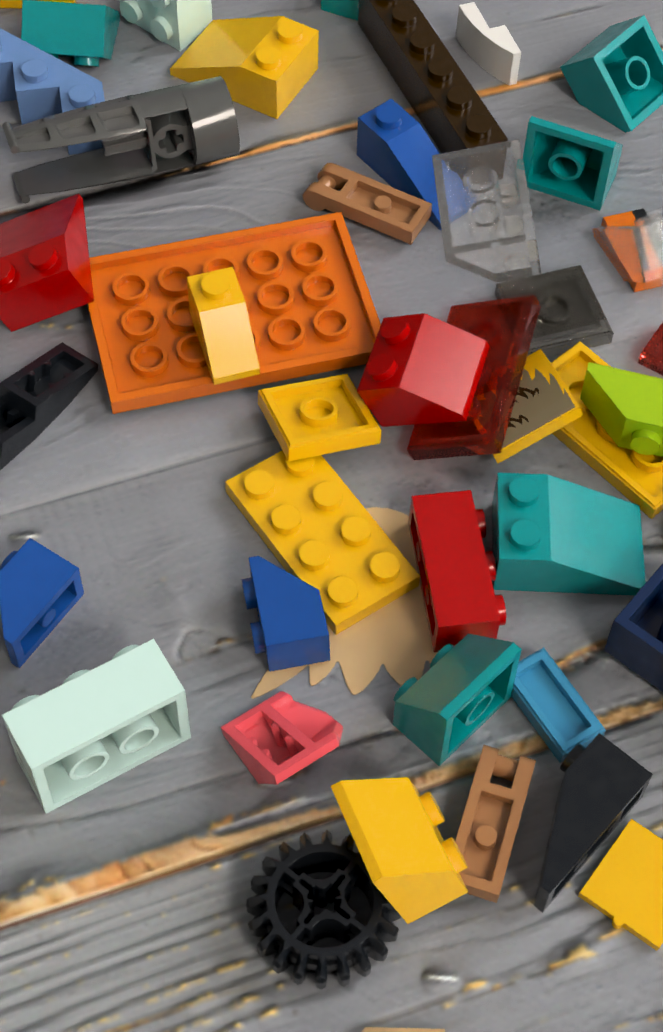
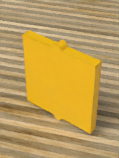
(630, 884)

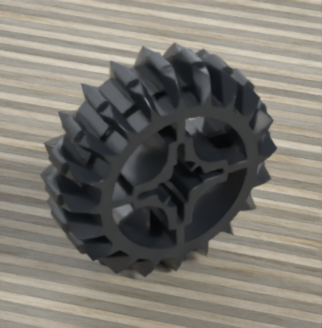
(298, 948)

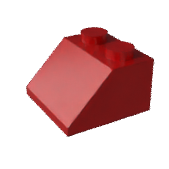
(422, 371)

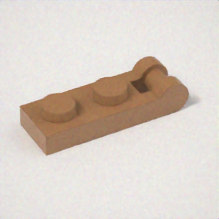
(368, 202)
(492, 821)

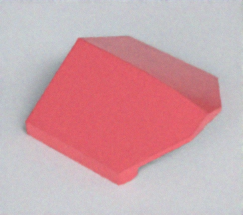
(281, 737)

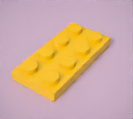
(323, 536)

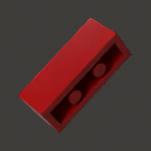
(454, 567)

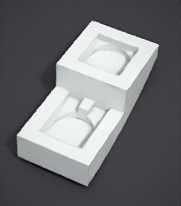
(488, 47)

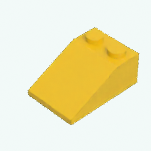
(258, 58)

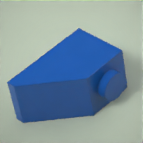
(35, 597)

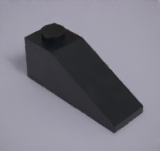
(593, 799)

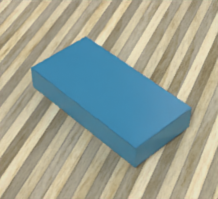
(553, 705)

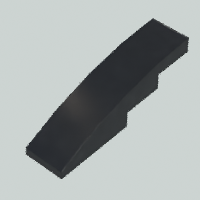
(38, 396)

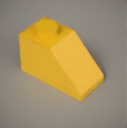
(222, 325)

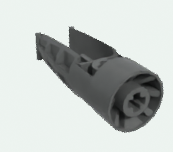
(137, 136)

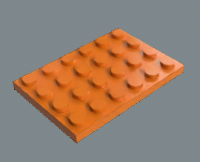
(299, 291)

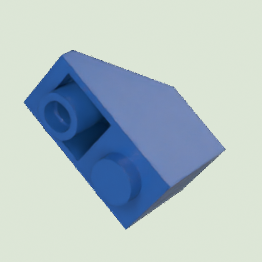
(290, 617)

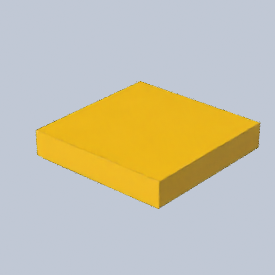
(318, 417)

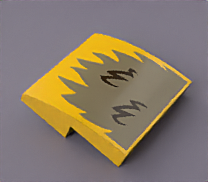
(540, 406)

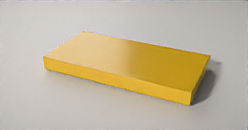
(631, 473)

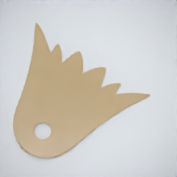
(390, 636)

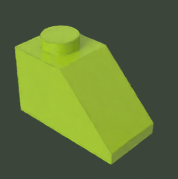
(626, 407)

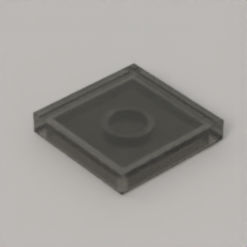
(566, 313)

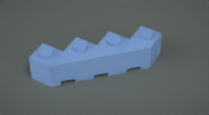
(44, 84)

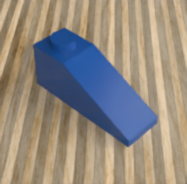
(399, 152)

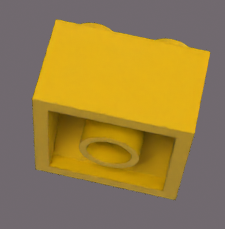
(402, 843)

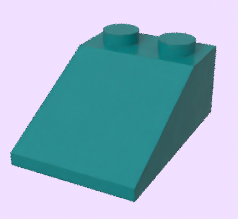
(564, 538)

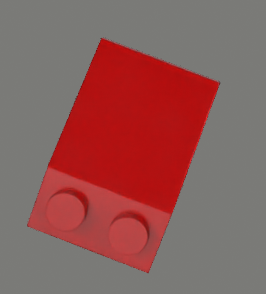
(44, 263)

